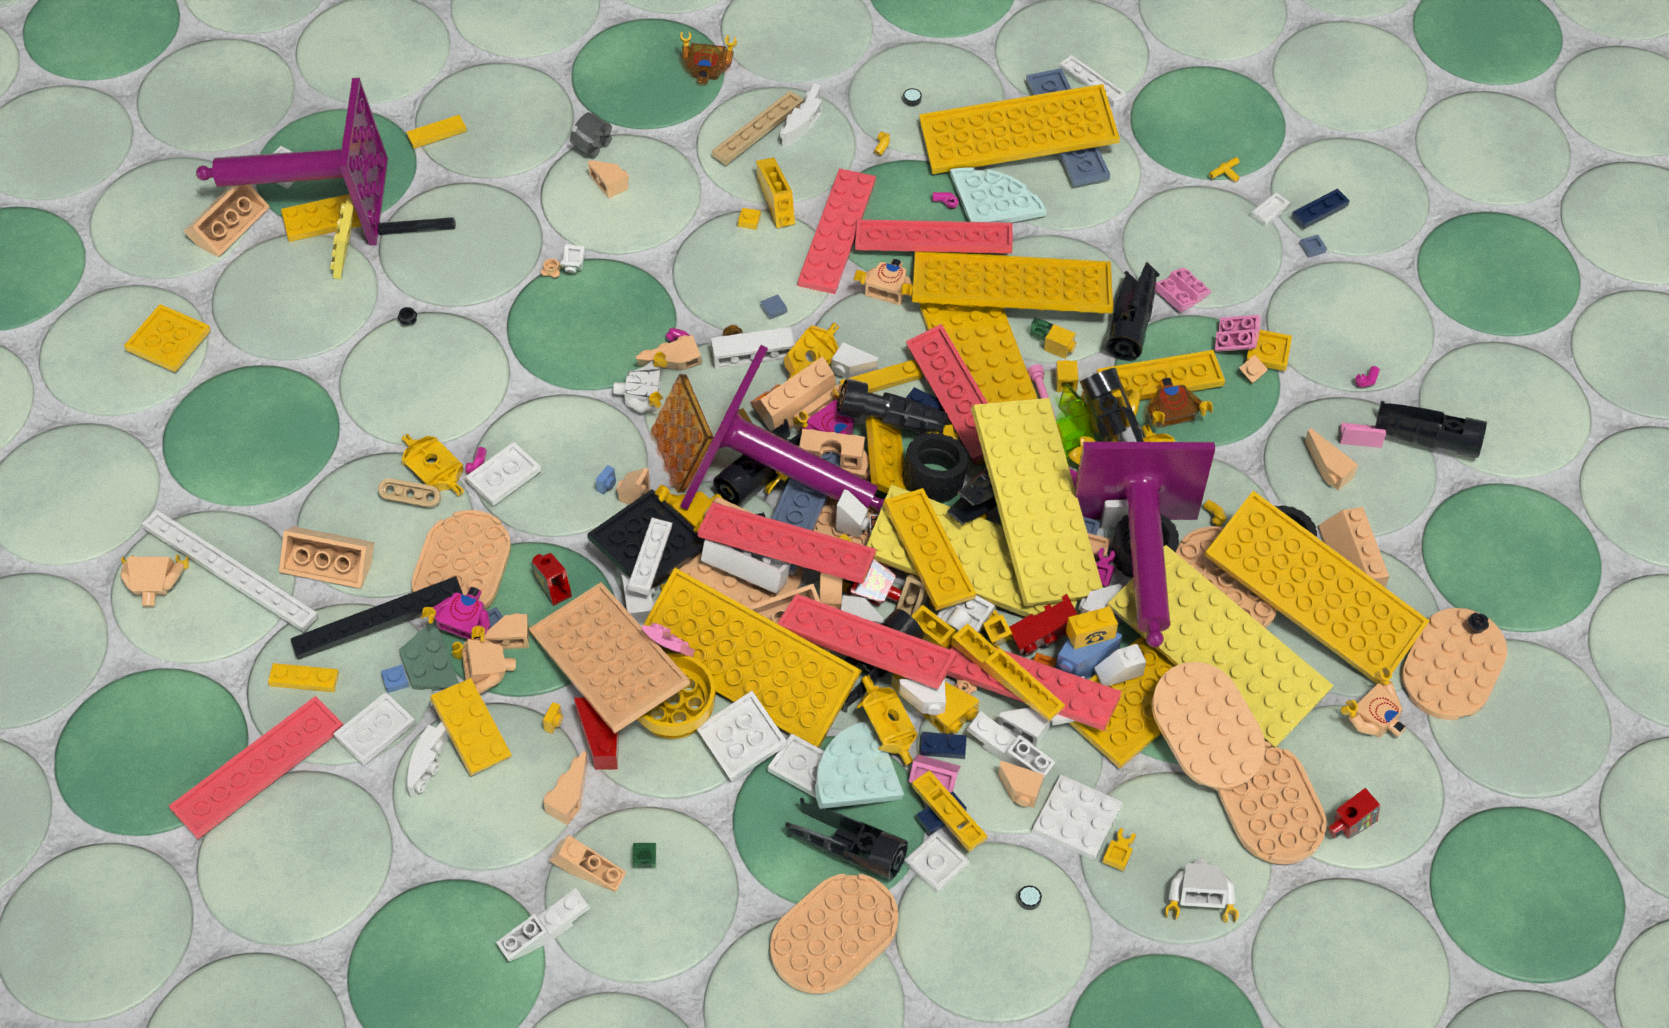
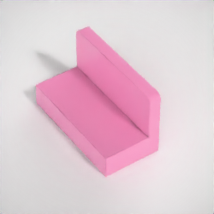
(1361, 435)
(943, 771)

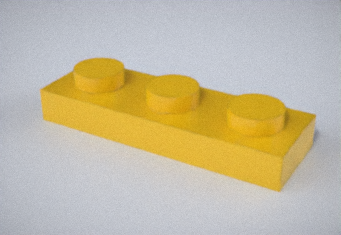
(303, 677)

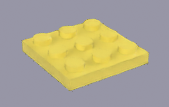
(342, 238)

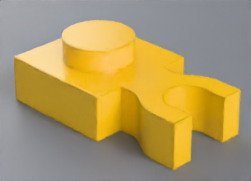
(1119, 852)

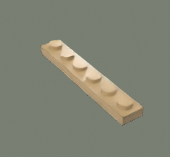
(757, 128)

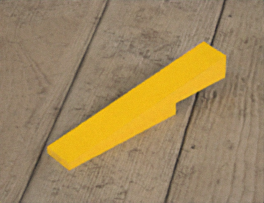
(1007, 672)

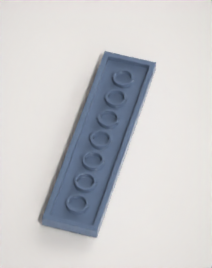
(1082, 165)
(801, 504)

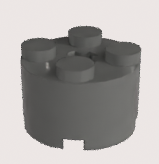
(591, 134)

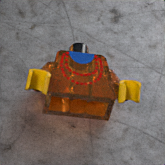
(707, 60)
(1175, 405)

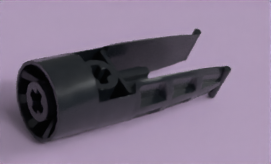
(1132, 315)
(1102, 387)
(889, 408)
(1432, 428)
(746, 476)
(975, 500)
(896, 620)
(876, 849)

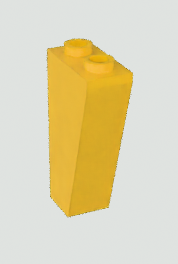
(776, 192)
(958, 709)

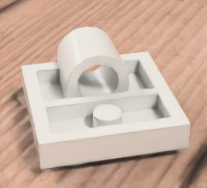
(973, 612)

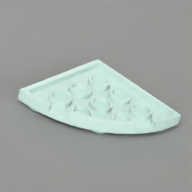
(995, 196)
(856, 770)

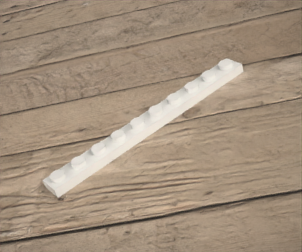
(230, 570)

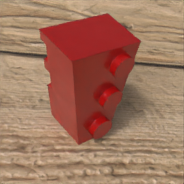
(1043, 627)
(600, 739)

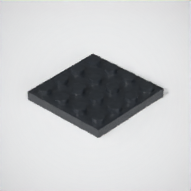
(624, 533)

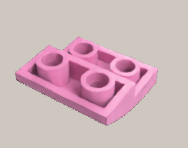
(1182, 289)
(1238, 333)
(665, 638)

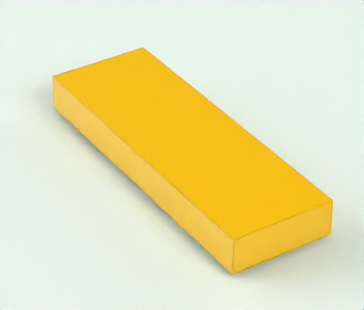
(436, 131)

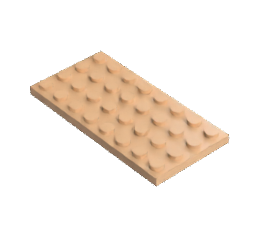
(609, 657)

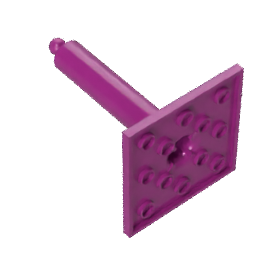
(359, 162)
(780, 454)
(1154, 481)

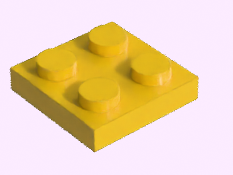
(1272, 349)

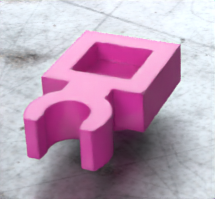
(1104, 569)

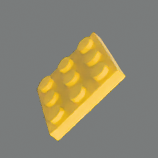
(167, 338)

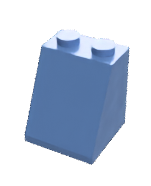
(1084, 659)

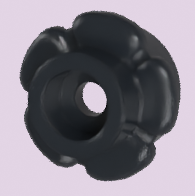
(407, 316)
(1475, 626)

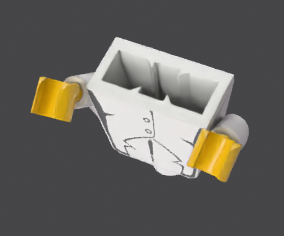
(643, 386)
(1202, 887)

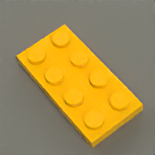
(315, 218)
(885, 454)
(470, 726)

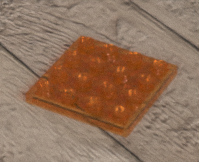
(682, 433)

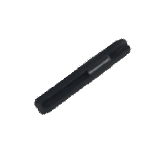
(417, 225)

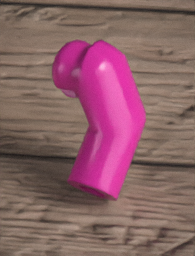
(947, 198)
(675, 333)
(1369, 380)
(478, 460)

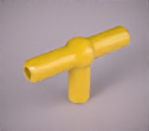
(1226, 168)

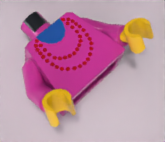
(826, 419)
(461, 615)

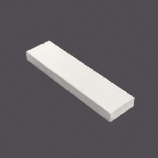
(1088, 77)
(650, 556)

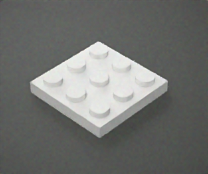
(742, 736)
(1077, 817)

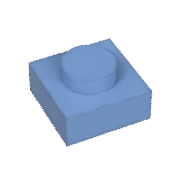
(606, 480)
(395, 678)

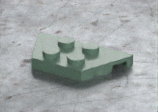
(428, 660)

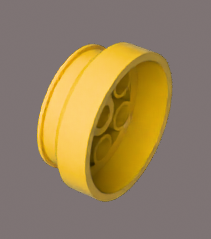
(701, 695)

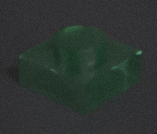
(1040, 328)
(644, 855)

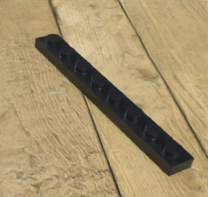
(373, 618)

